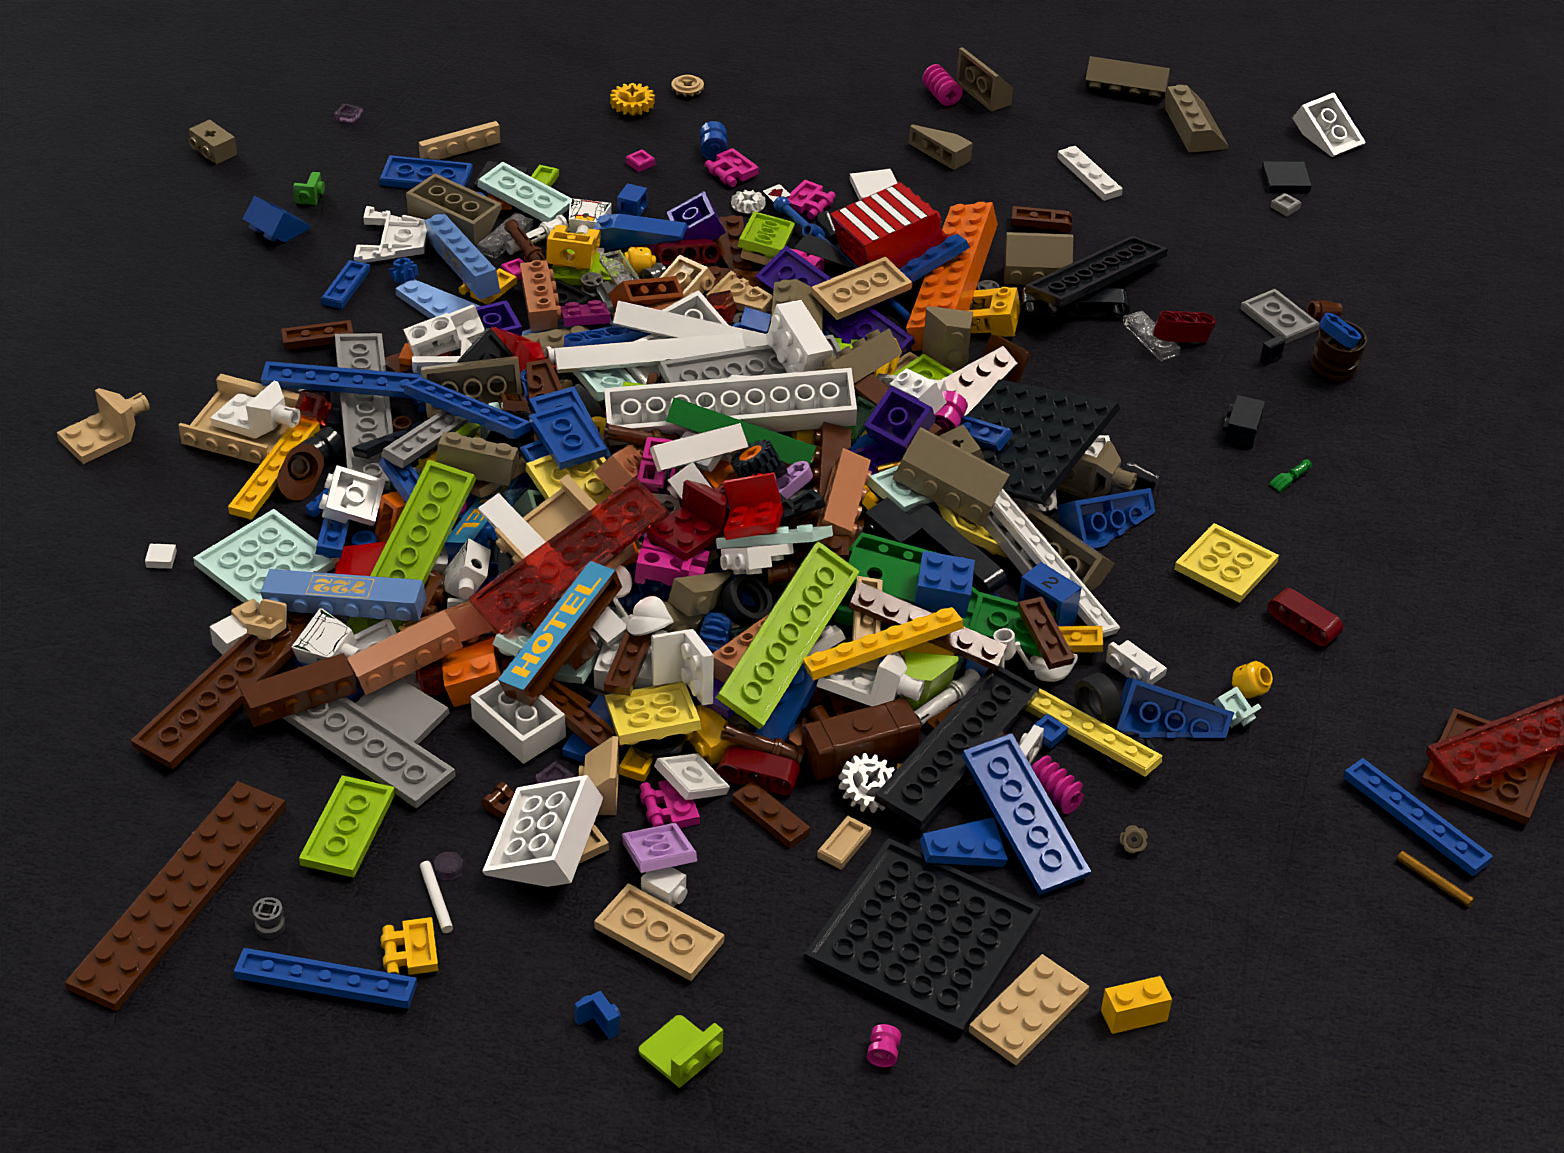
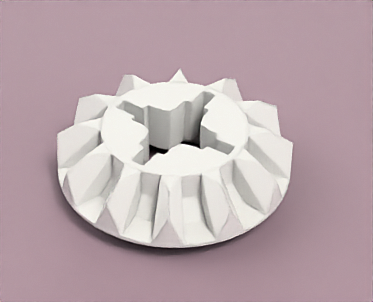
(748, 201)

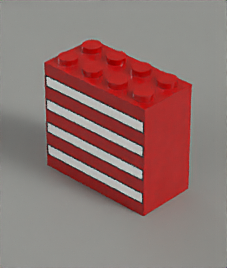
(887, 225)

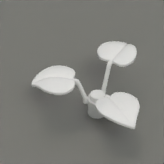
(648, 614)
(1036, 663)

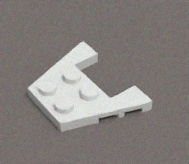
(400, 237)

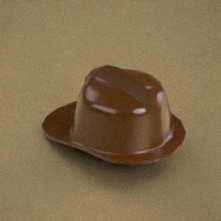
(300, 471)

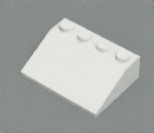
(545, 832)

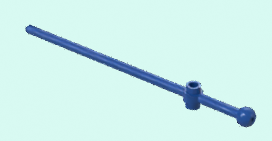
(782, 205)

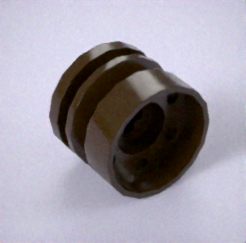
(1335, 360)

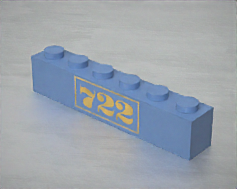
(462, 256)
(346, 594)

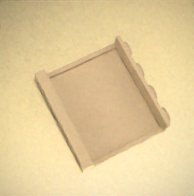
(207, 437)
(557, 514)

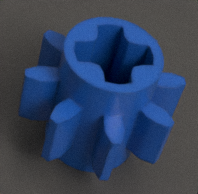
(403, 270)

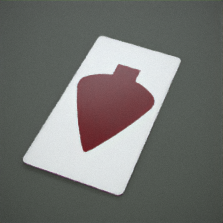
(775, 192)

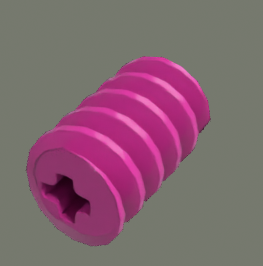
(942, 85)
(1058, 786)

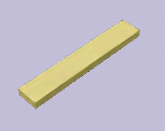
(1097, 734)

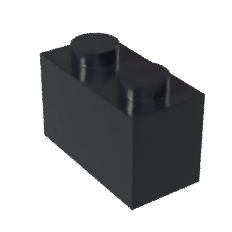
(1243, 421)
(892, 523)

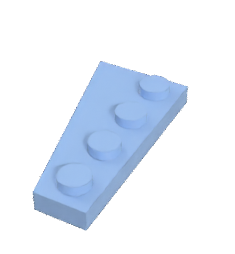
(430, 300)

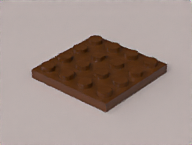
(1507, 794)

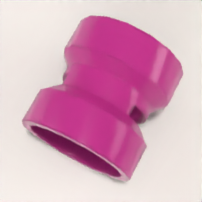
(884, 1040)

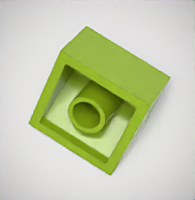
(933, 669)

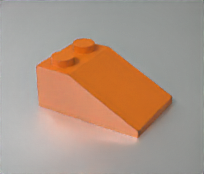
(471, 669)

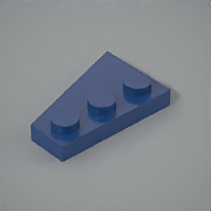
(789, 707)
(965, 844)

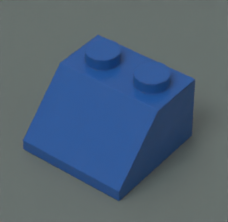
(273, 221)

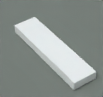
(698, 447)

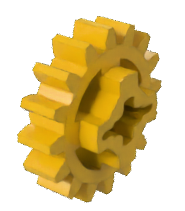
(632, 99)

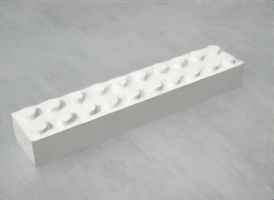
(767, 401)

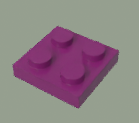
(588, 314)

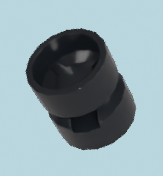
(328, 443)

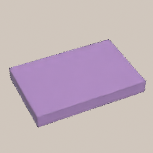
(659, 847)

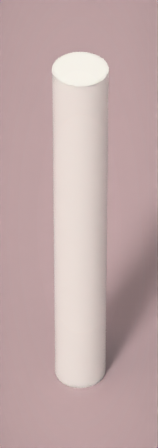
(436, 897)

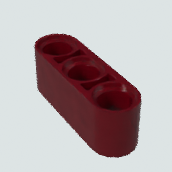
(698, 251)
(1184, 326)
(1305, 617)
(768, 771)

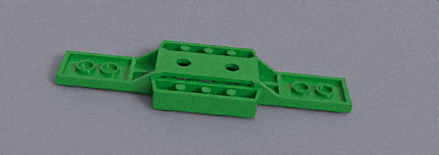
(899, 571)

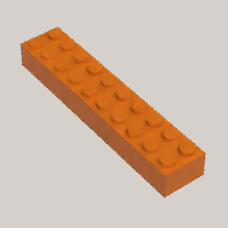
(957, 279)

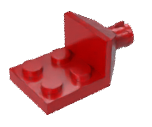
(524, 348)
(753, 506)

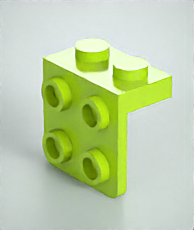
(682, 1049)

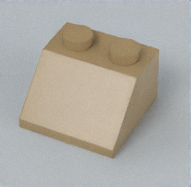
(603, 770)

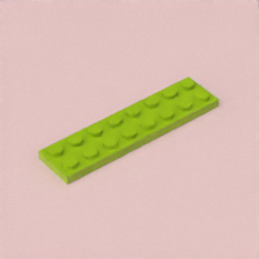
(421, 529)
(787, 635)

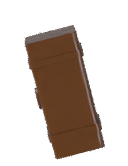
(882, 730)

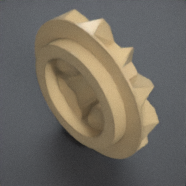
(687, 85)

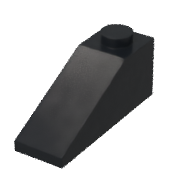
(834, 261)

